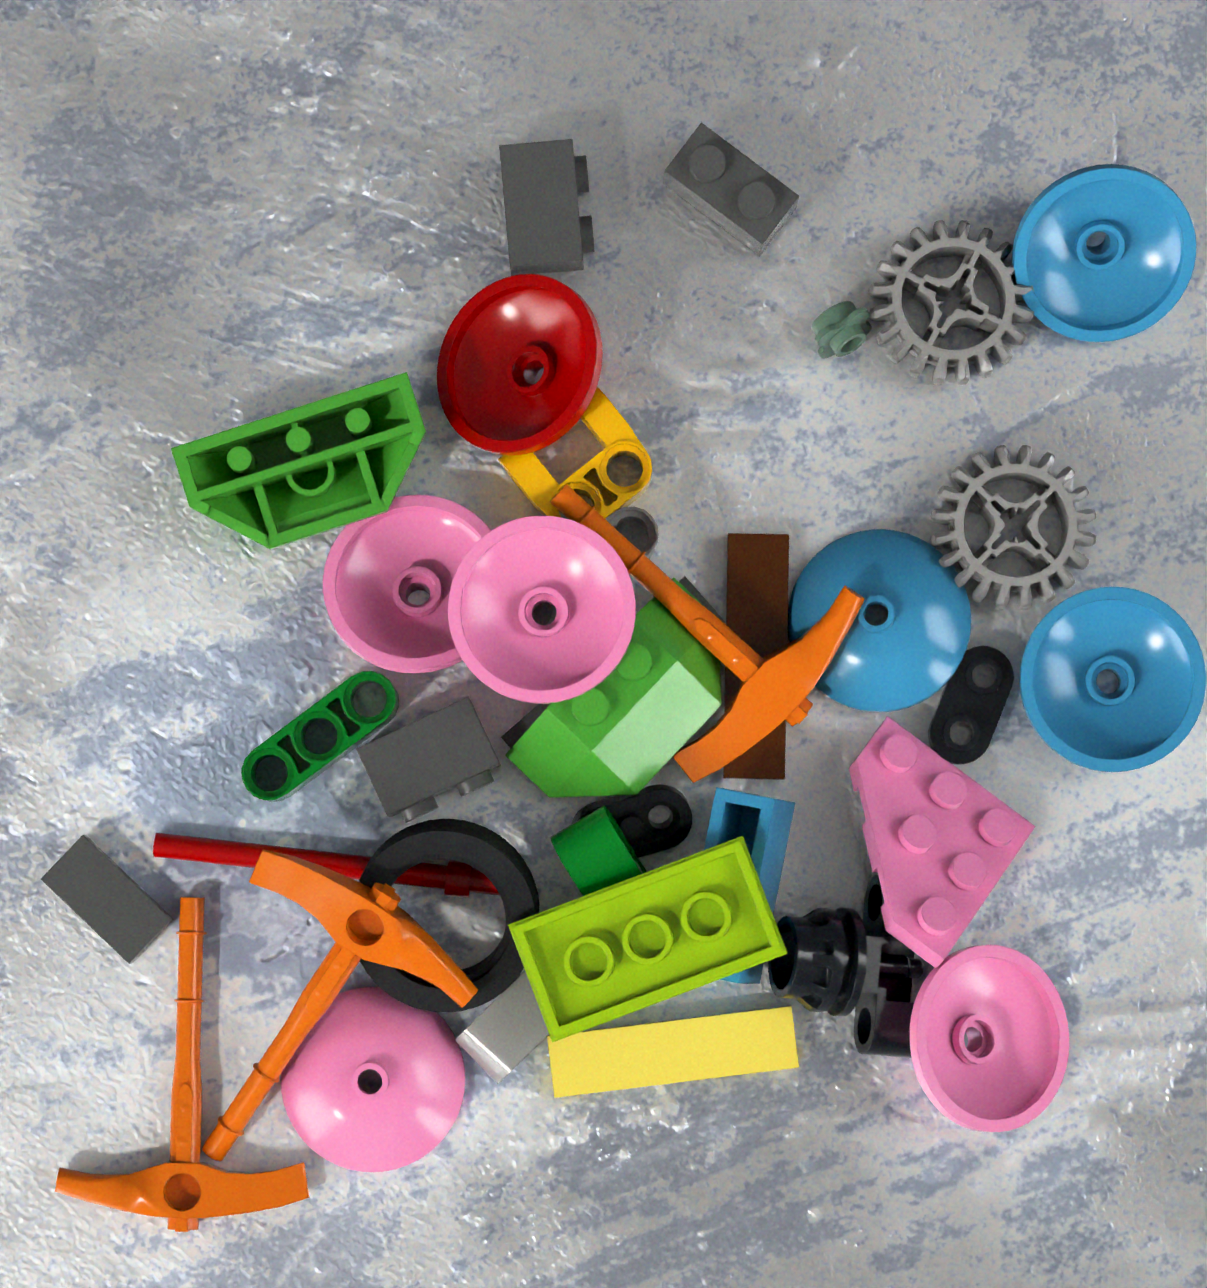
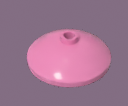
(535, 564)
(379, 566)
(1013, 1034)
(418, 1092)

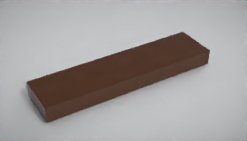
(760, 618)

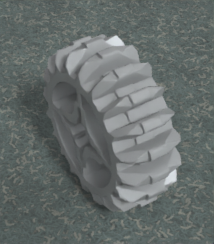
(925, 288)
(1034, 547)

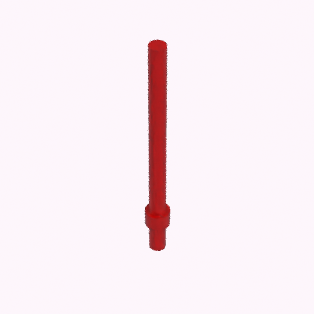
(455, 877)

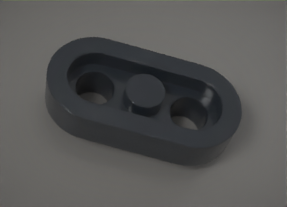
(972, 705)
(632, 816)

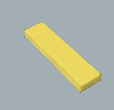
(673, 1051)

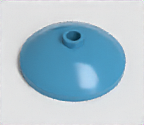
(1126, 279)
(925, 626)
(1156, 672)

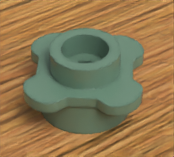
(841, 329)

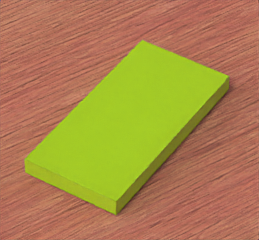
(647, 939)

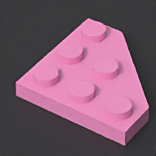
(930, 839)

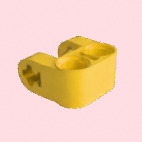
(592, 478)

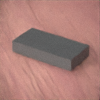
(107, 899)

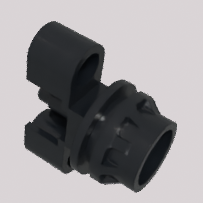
(850, 964)

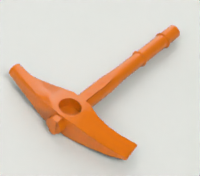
(770, 687)
(364, 927)
(184, 1185)

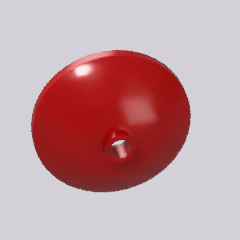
(494, 358)

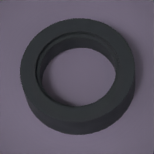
(492, 857)

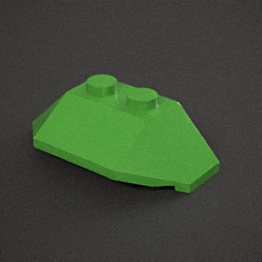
(307, 464)
(631, 721)

